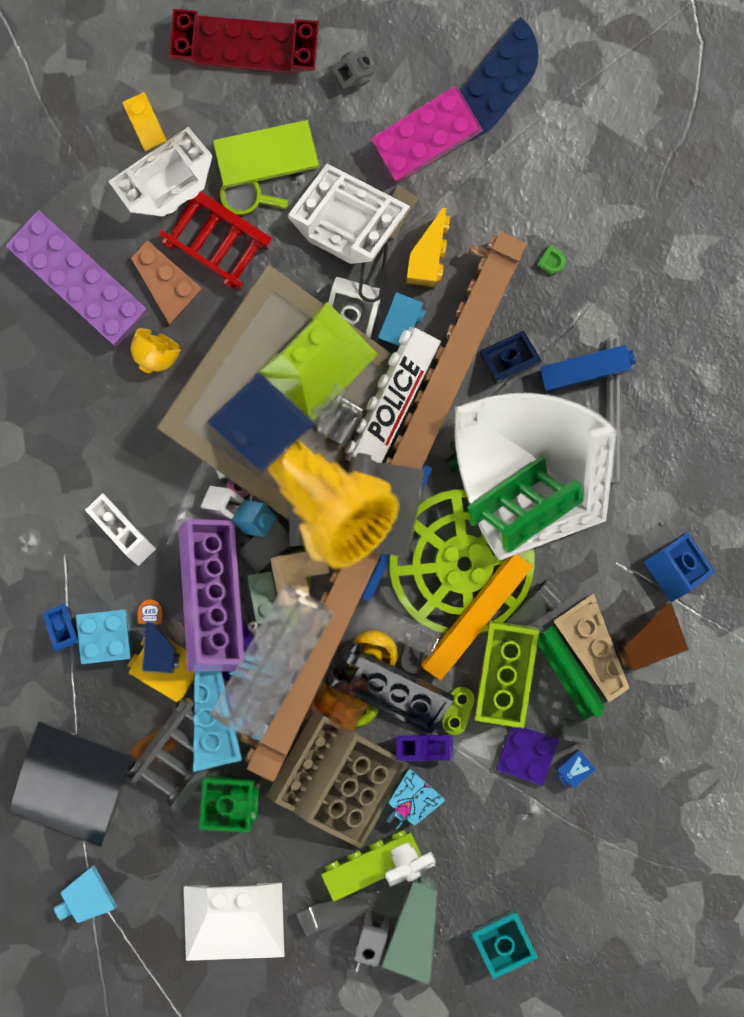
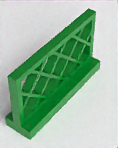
(570, 673)

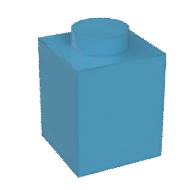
(254, 518)

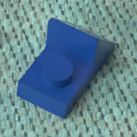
(60, 627)

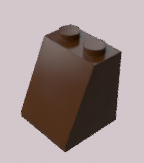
(654, 640)

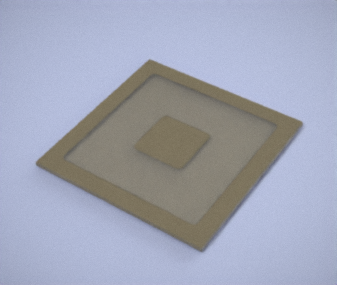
(260, 328)

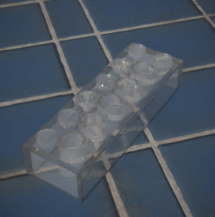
(272, 663)

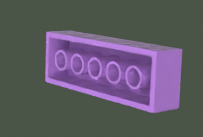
(77, 278)
(210, 595)

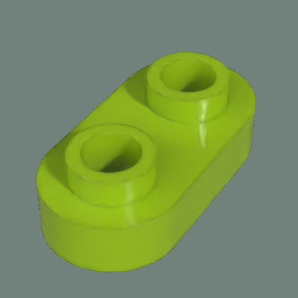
(459, 711)

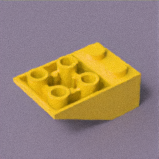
(424, 258)

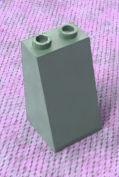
(413, 933)

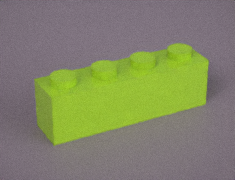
(365, 867)

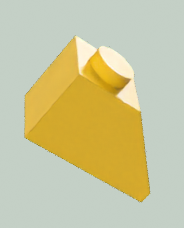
(144, 121)

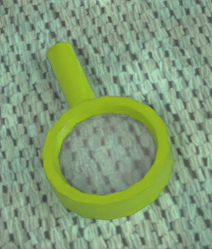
(246, 198)

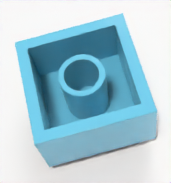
(104, 636)

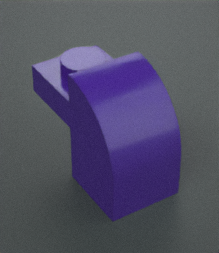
(424, 747)

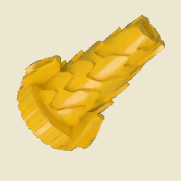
(340, 511)

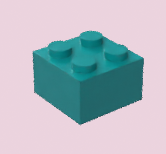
(504, 944)

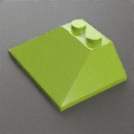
(318, 359)

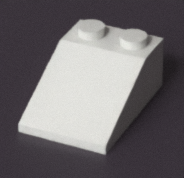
(351, 307)

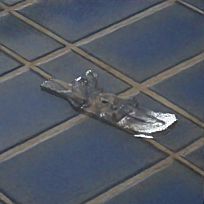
(324, 417)
(196, 483)

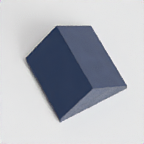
(510, 357)

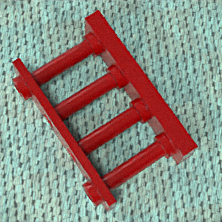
(237, 227)

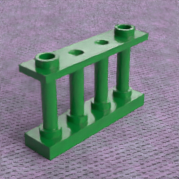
(528, 522)

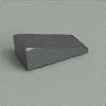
(574, 731)

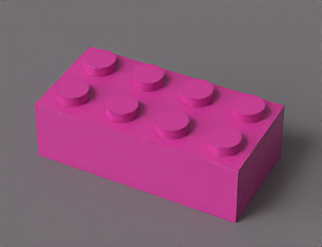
(427, 134)

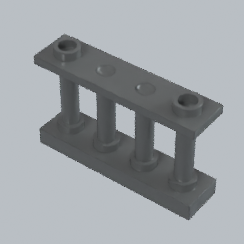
(178, 794)

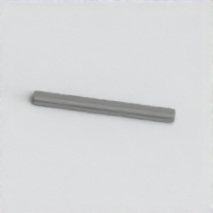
(613, 412)

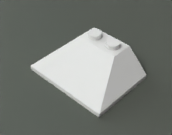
(165, 176)
(346, 216)
(234, 921)

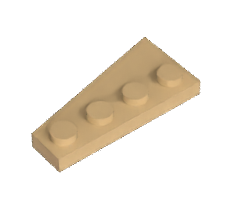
(589, 639)

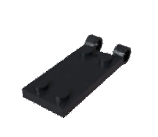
(390, 689)

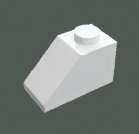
(221, 503)

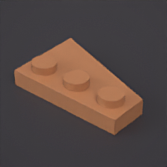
(166, 282)

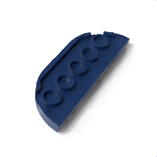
(502, 76)

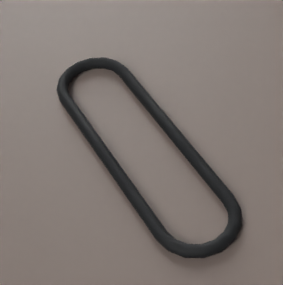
(382, 278)

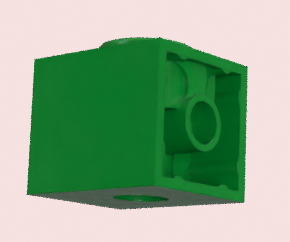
(229, 803)

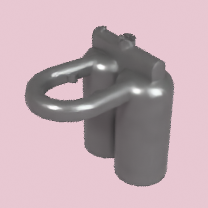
(347, 418)

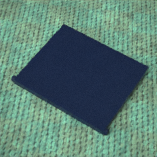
(261, 423)

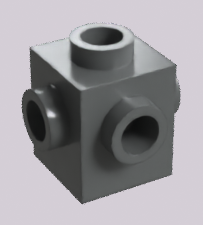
(354, 69)

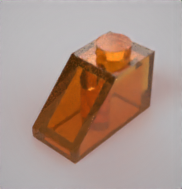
(340, 707)

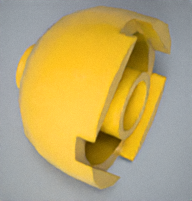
(153, 352)
(377, 645)

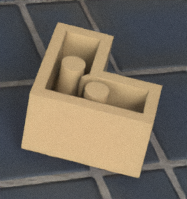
(294, 569)

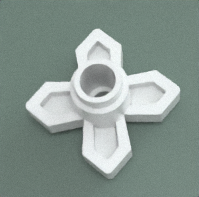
(408, 865)

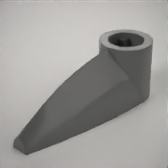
(537, 604)
(328, 913)

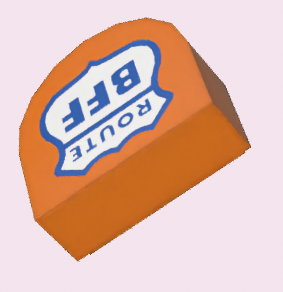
(150, 612)

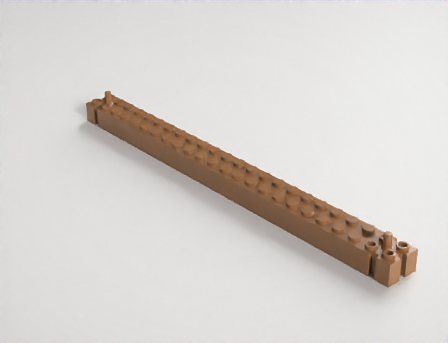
(411, 451)

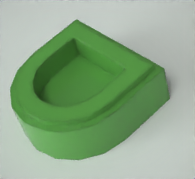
(552, 260)

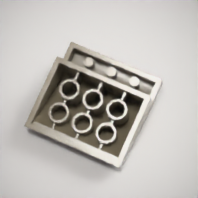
(337, 779)

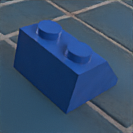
(679, 567)

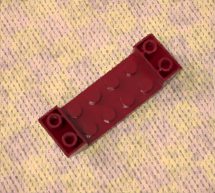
(243, 43)

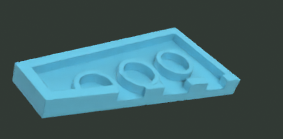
(213, 741)

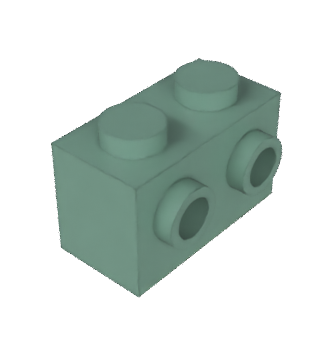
(258, 595)

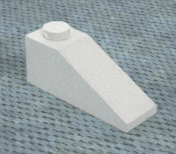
(120, 529)

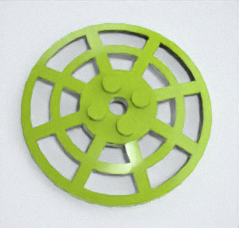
(446, 566)

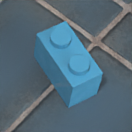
(402, 314)

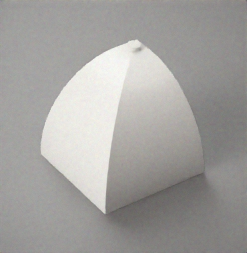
(512, 430)

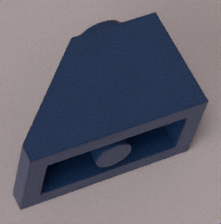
(158, 651)

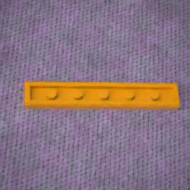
(476, 615)

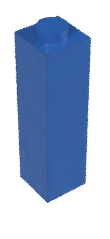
(588, 368)

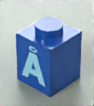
(575, 769)

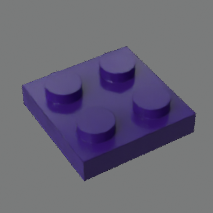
(527, 754)

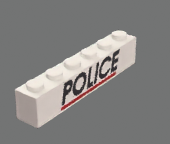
(394, 395)

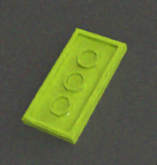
(265, 154)

